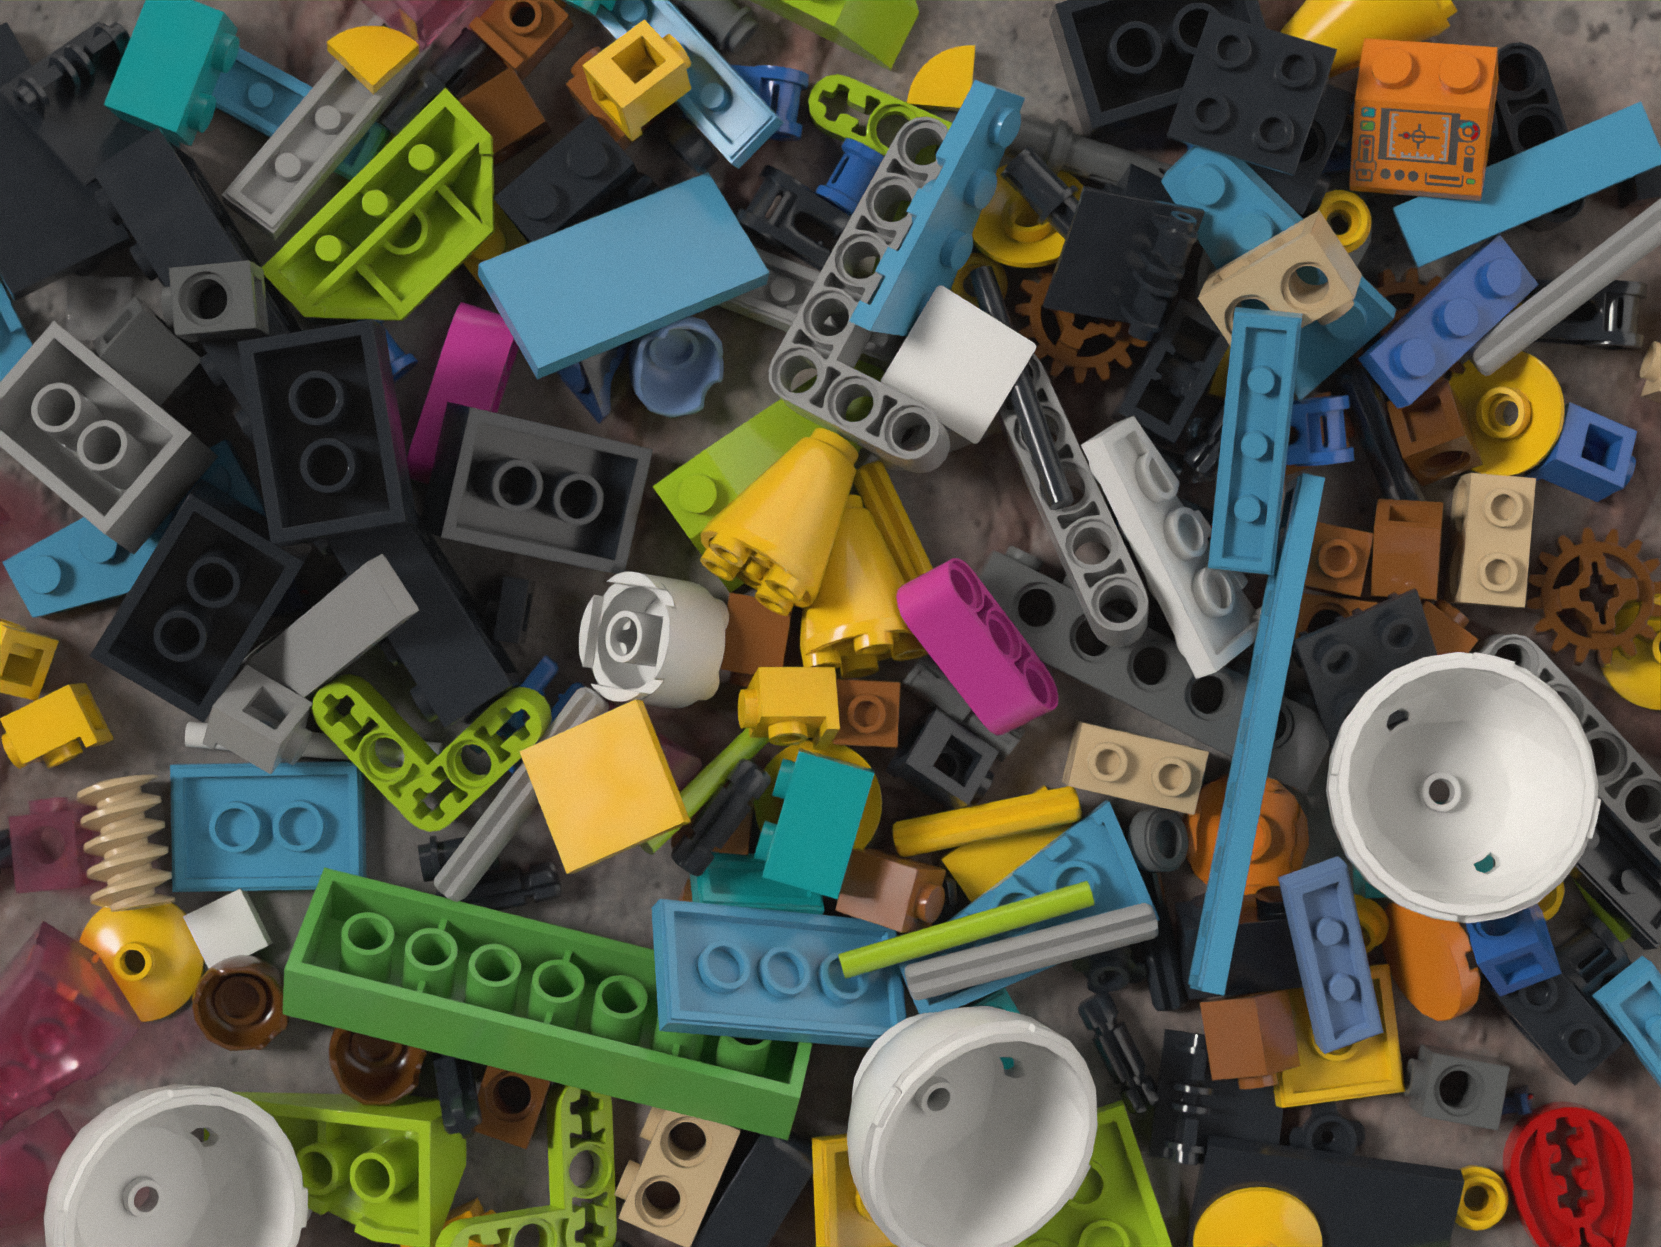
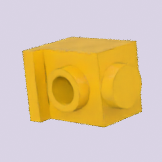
(638, 77)
(23, 660)
(791, 705)
(54, 727)

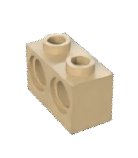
(1271, 277)
(1489, 540)
(1135, 767)
(691, 1172)

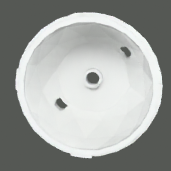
(1514, 776)
(958, 1144)
(214, 1193)

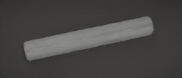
(1568, 291)
(508, 808)
(1031, 951)

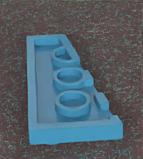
(945, 211)
(1248, 212)
(88, 567)
(1086, 851)

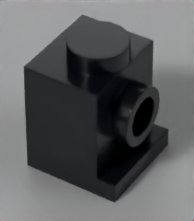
(966, 756)

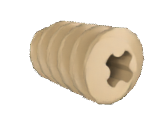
(124, 844)

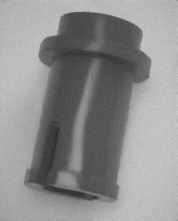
(723, 20)

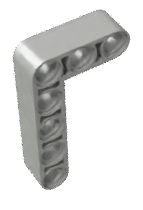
(839, 292)
(1070, 525)
(1622, 765)

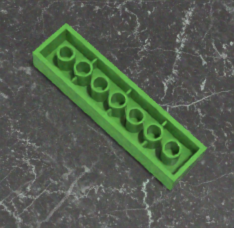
(524, 1003)

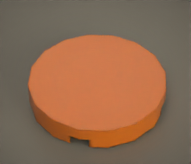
(1278, 842)
(1430, 963)

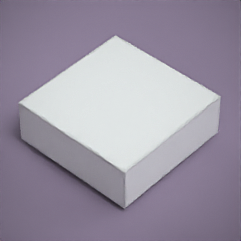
(227, 928)

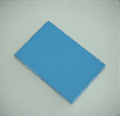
(265, 829)

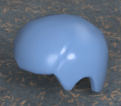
(676, 367)

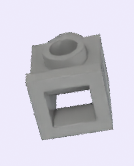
(260, 721)

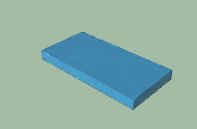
(622, 274)
(770, 975)

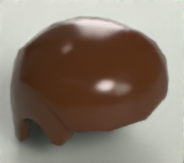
(240, 1003)
(374, 1068)

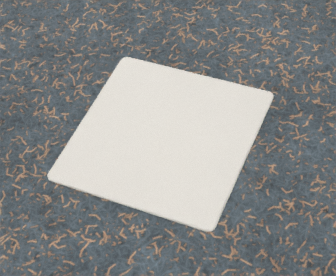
(959, 363)

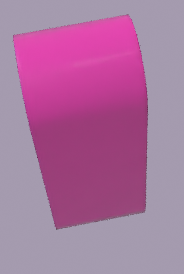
(468, 373)
(977, 647)

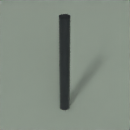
(1026, 400)

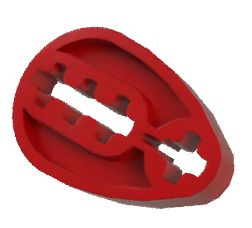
(1604, 1172)

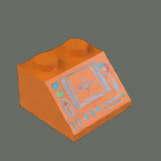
(1423, 118)

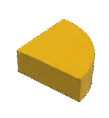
(373, 53)
(944, 80)

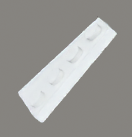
(1171, 544)

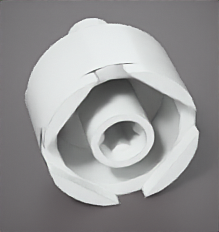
(654, 640)

